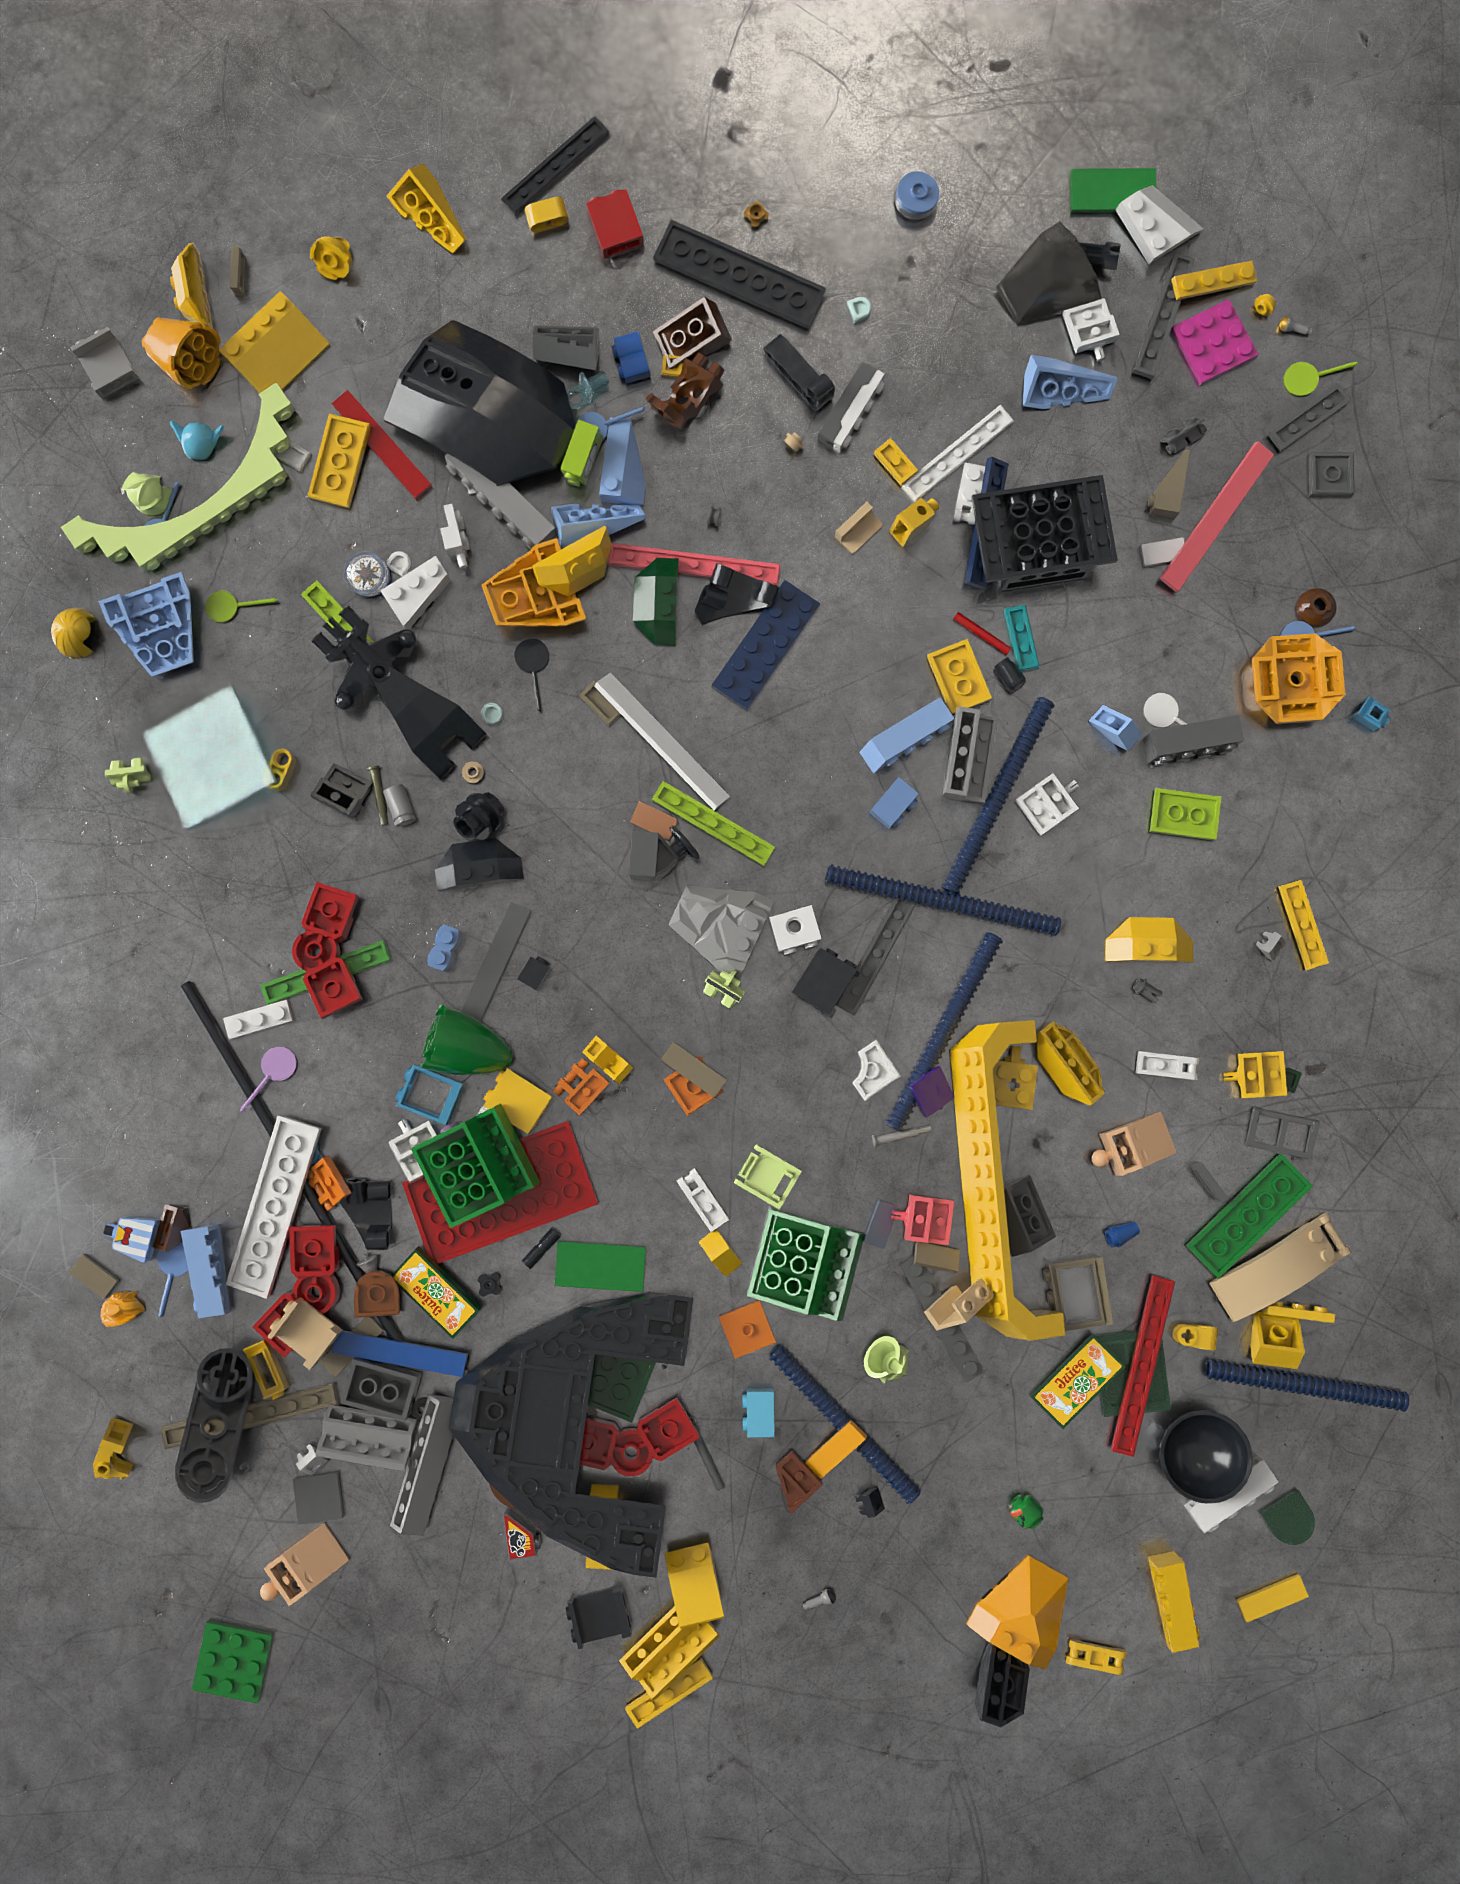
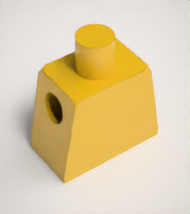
(913, 520)

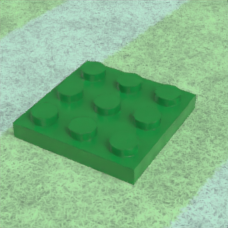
(232, 1661)

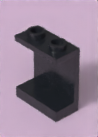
(825, 981)
(599, 1616)

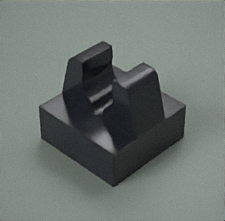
(872, 1502)

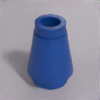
(1120, 1234)

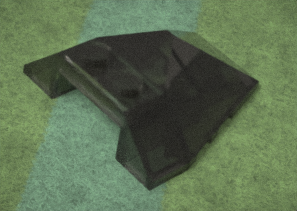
(1049, 278)

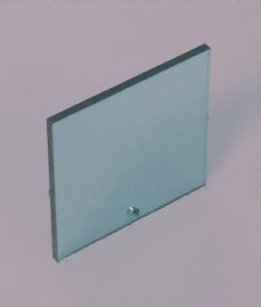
(209, 757)

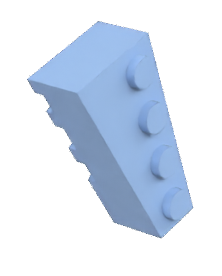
(906, 735)

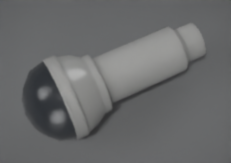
(827, 1597)

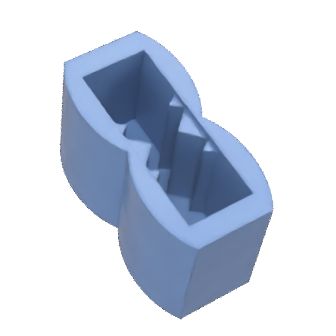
(447, 942)

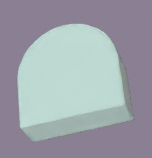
(859, 308)

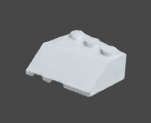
(1156, 223)

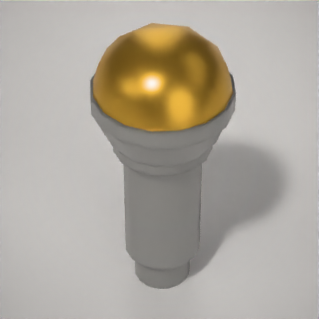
(1288, 324)

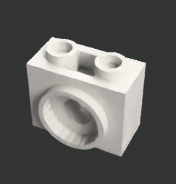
(789, 941)

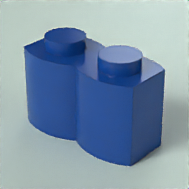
(631, 357)

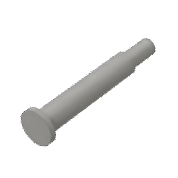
(908, 1133)

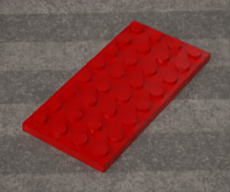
(561, 1192)

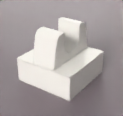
(310, 1463)

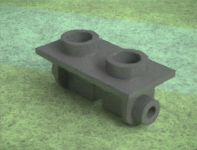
(1176, 437)

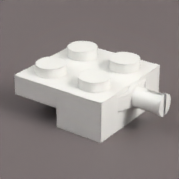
(1091, 327)
(454, 538)
(1048, 803)
(402, 1147)

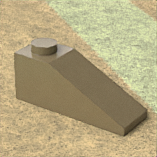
(1168, 496)

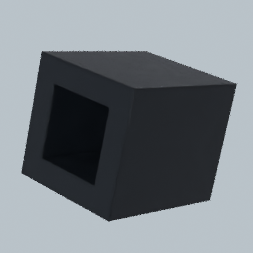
(535, 972)

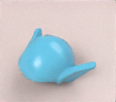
(197, 439)

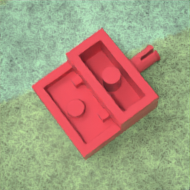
(927, 1219)

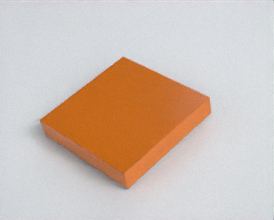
(687, 1093)

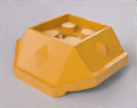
(1318, 672)

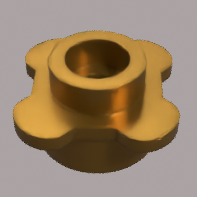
(754, 208)

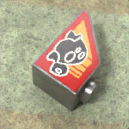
(520, 1537)

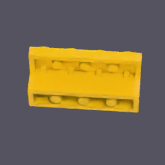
(667, 1652)

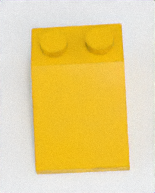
(694, 1585)

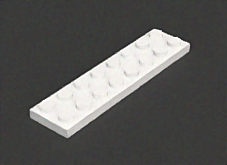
(273, 1206)

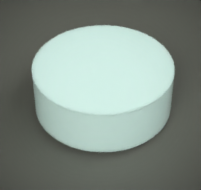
(492, 714)

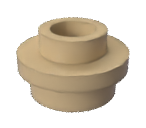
(794, 441)
(479, 772)

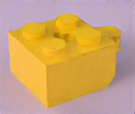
(1022, 1074)

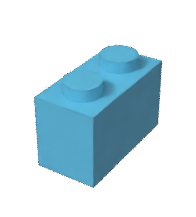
(759, 1412)

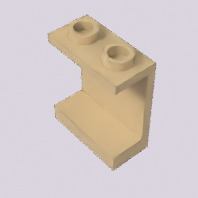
(958, 1308)
(305, 1331)

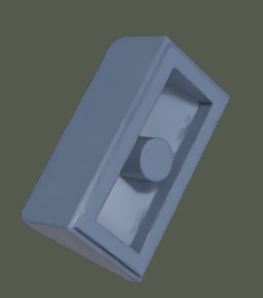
(880, 1224)

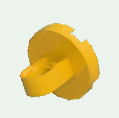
(331, 257)

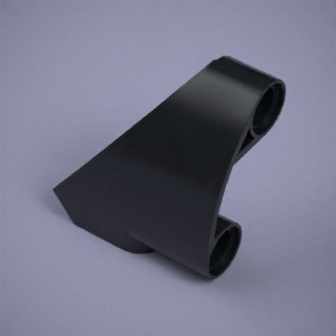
(733, 593)
(370, 1211)

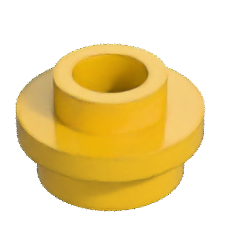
(1265, 304)

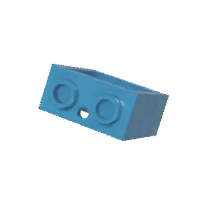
(451, 1101)

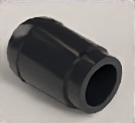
(1010, 674)

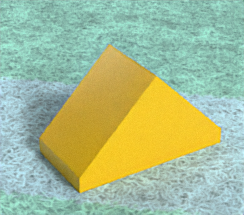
(720, 1252)

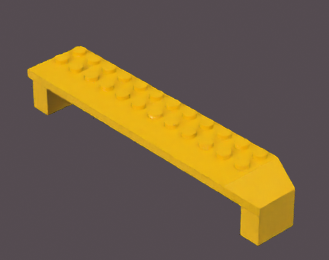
(982, 1179)

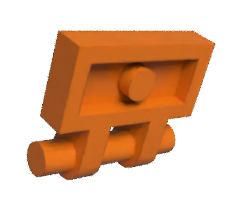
(585, 1091)
(328, 1183)

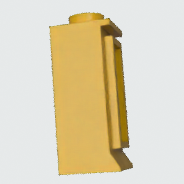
(274, 1367)

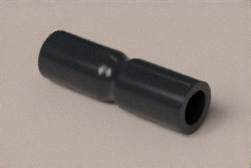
(539, 1250)

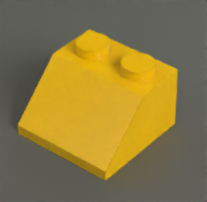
(1276, 1341)

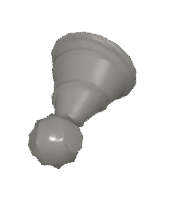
(368, 1263)

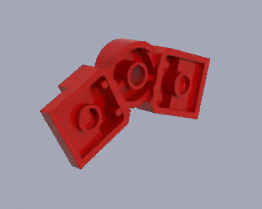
(326, 925)
(313, 1262)
(656, 1437)

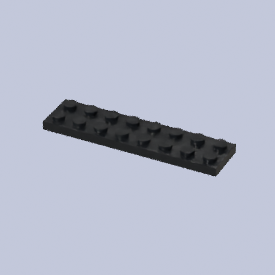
(739, 274)

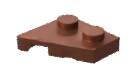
(796, 1480)

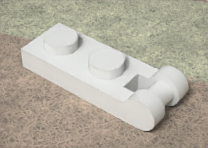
(970, 484)
(1166, 1065)
(703, 1200)

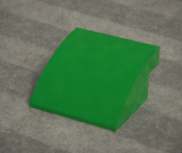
(475, 1166)
(805, 1265)

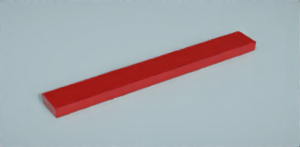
(1142, 1366)

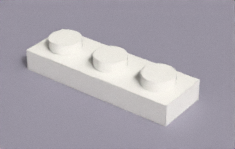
(258, 1019)

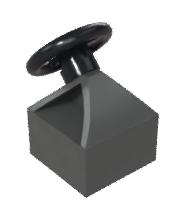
(652, 856)

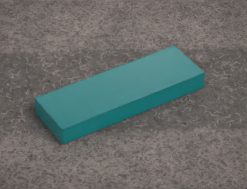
(1021, 638)

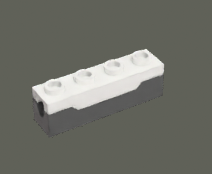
(851, 406)

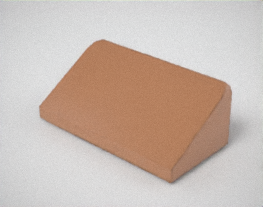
(653, 820)

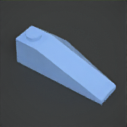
(1058, 382)

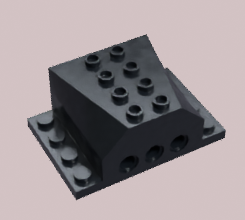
(1044, 532)

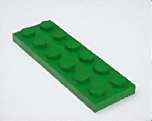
(1249, 1215)

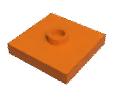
(747, 1329)

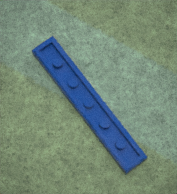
(400, 1353)

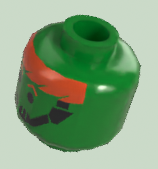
(1026, 1511)

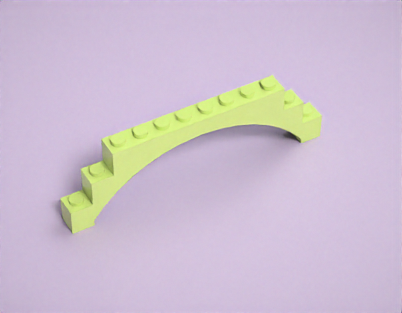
(252, 479)

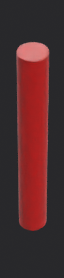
(982, 633)

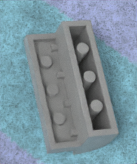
(970, 755)
(366, 1438)

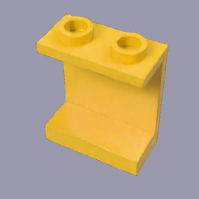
(520, 1099)

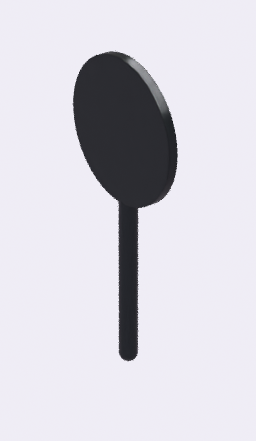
(532, 656)

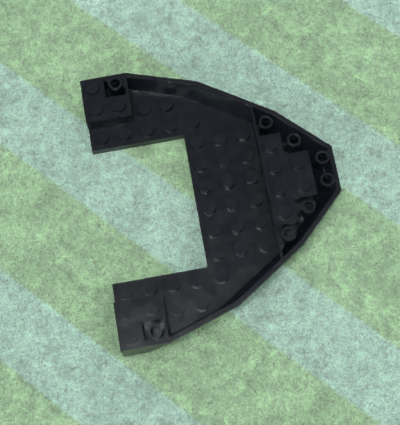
(527, 1418)

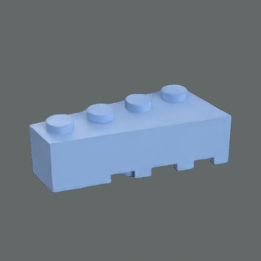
(206, 1270)

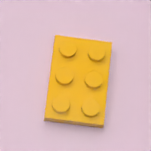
(959, 676)

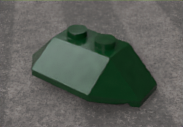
(657, 600)

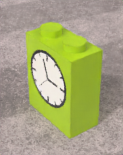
(581, 453)

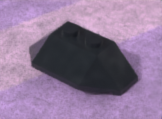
(478, 864)
(1001, 1687)

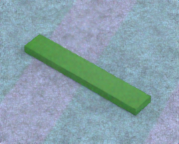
(293, 983)

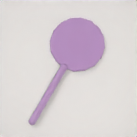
(277, 1065)

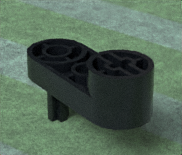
(208, 1457)

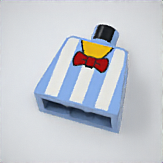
(133, 1236)

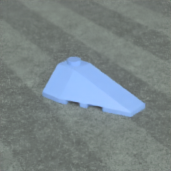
(622, 470)
(575, 523)

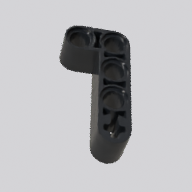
(814, 388)

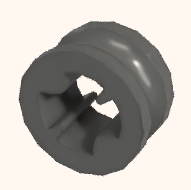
(714, 515)

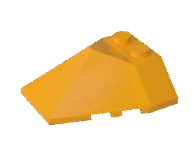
(519, 599)
(1024, 1612)

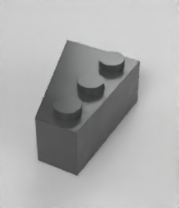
(566, 345)

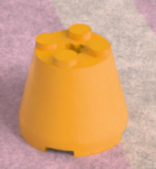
(184, 350)

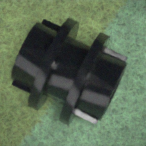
(478, 816)

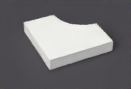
(875, 1072)

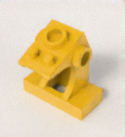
(113, 1443)

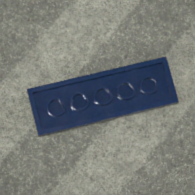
(765, 645)

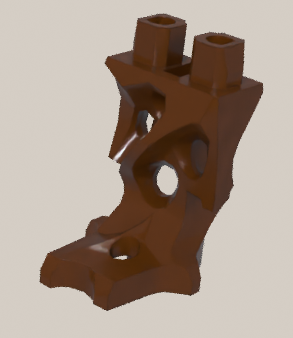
(695, 384)

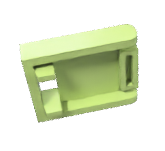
(764, 1174)

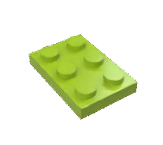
(1185, 814)

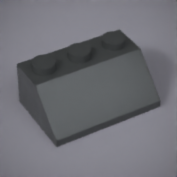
(1026, 1217)

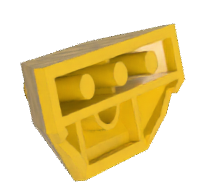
(190, 286)
(575, 564)
(1149, 941)
(1069, 1064)

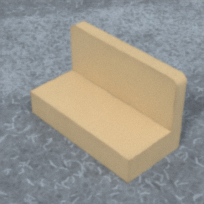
(858, 528)

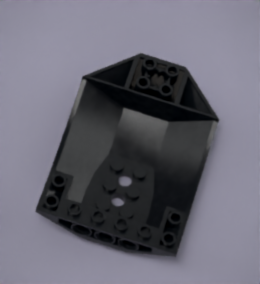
(504, 425)

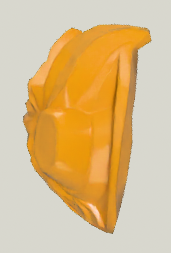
(120, 1308)

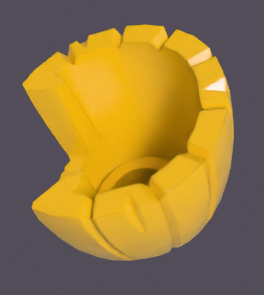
(70, 631)

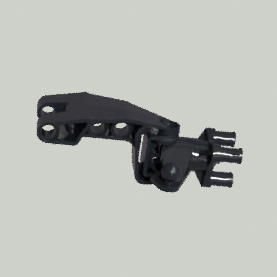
(421, 714)

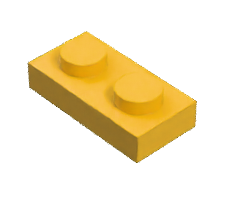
(895, 461)

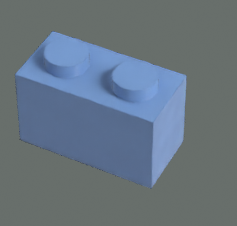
(894, 803)

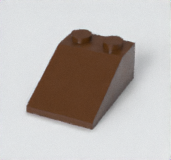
(693, 332)

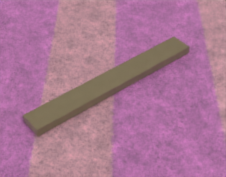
(264, 1412)

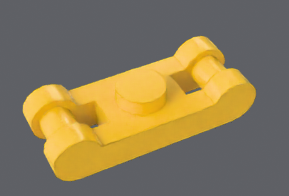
(1096, 1657)

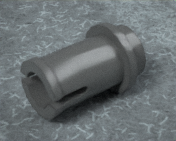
(1143, 987)

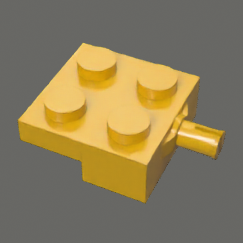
(1260, 1074)

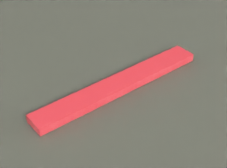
(1216, 516)
(691, 563)

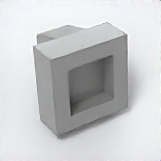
(1273, 946)

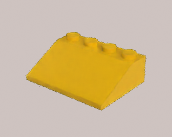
(274, 345)

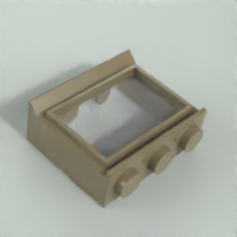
(1079, 1292)

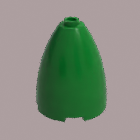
(463, 1045)

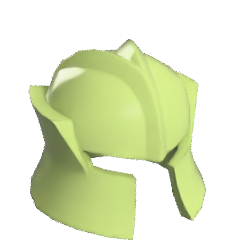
(147, 493)
(886, 1359)

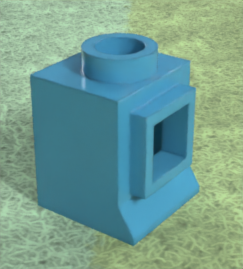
(1363, 715)

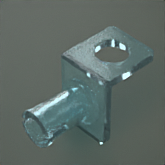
(586, 387)

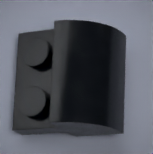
(342, 790)

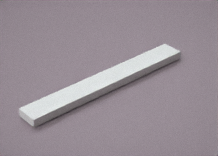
(662, 741)

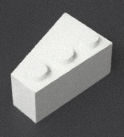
(416, 591)

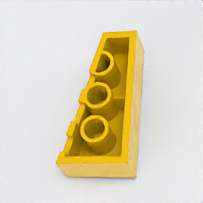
(1174, 1601)

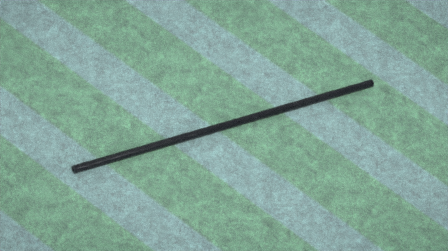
(269, 1124)

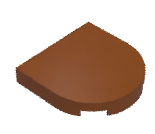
(376, 1295)

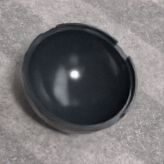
(1206, 1456)

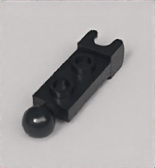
(1103, 255)

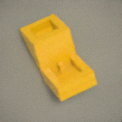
(607, 1059)

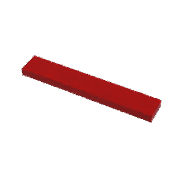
(384, 446)

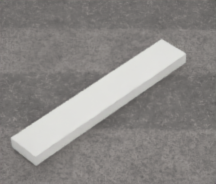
(957, 453)

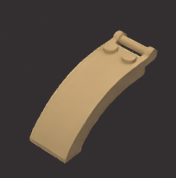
(1279, 1269)

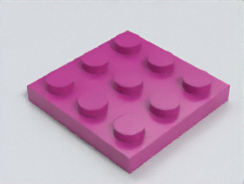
(1214, 342)

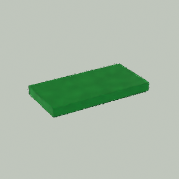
(1105, 188)
(600, 1266)

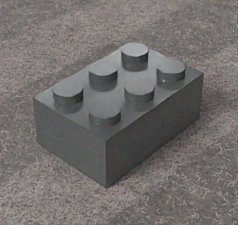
(381, 1388)

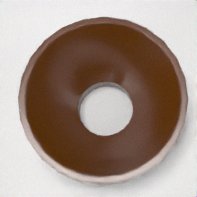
(1309, 614)

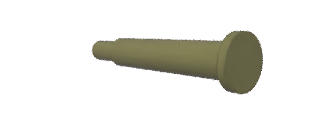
(378, 794)

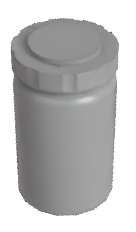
(399, 805)

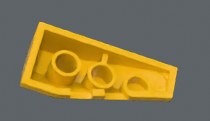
(423, 201)

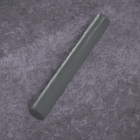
(706, 1458)

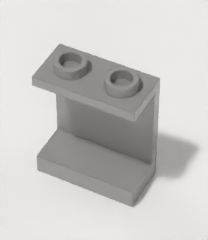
(104, 362)

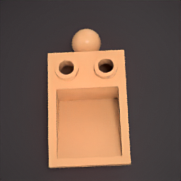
(1137, 1143)
(306, 1563)

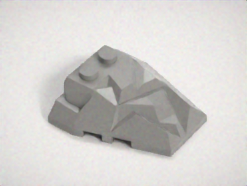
(721, 924)

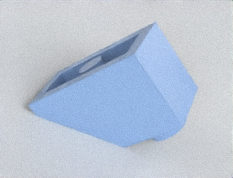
(1116, 727)

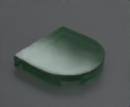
(1290, 1519)

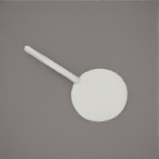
(1162, 710)

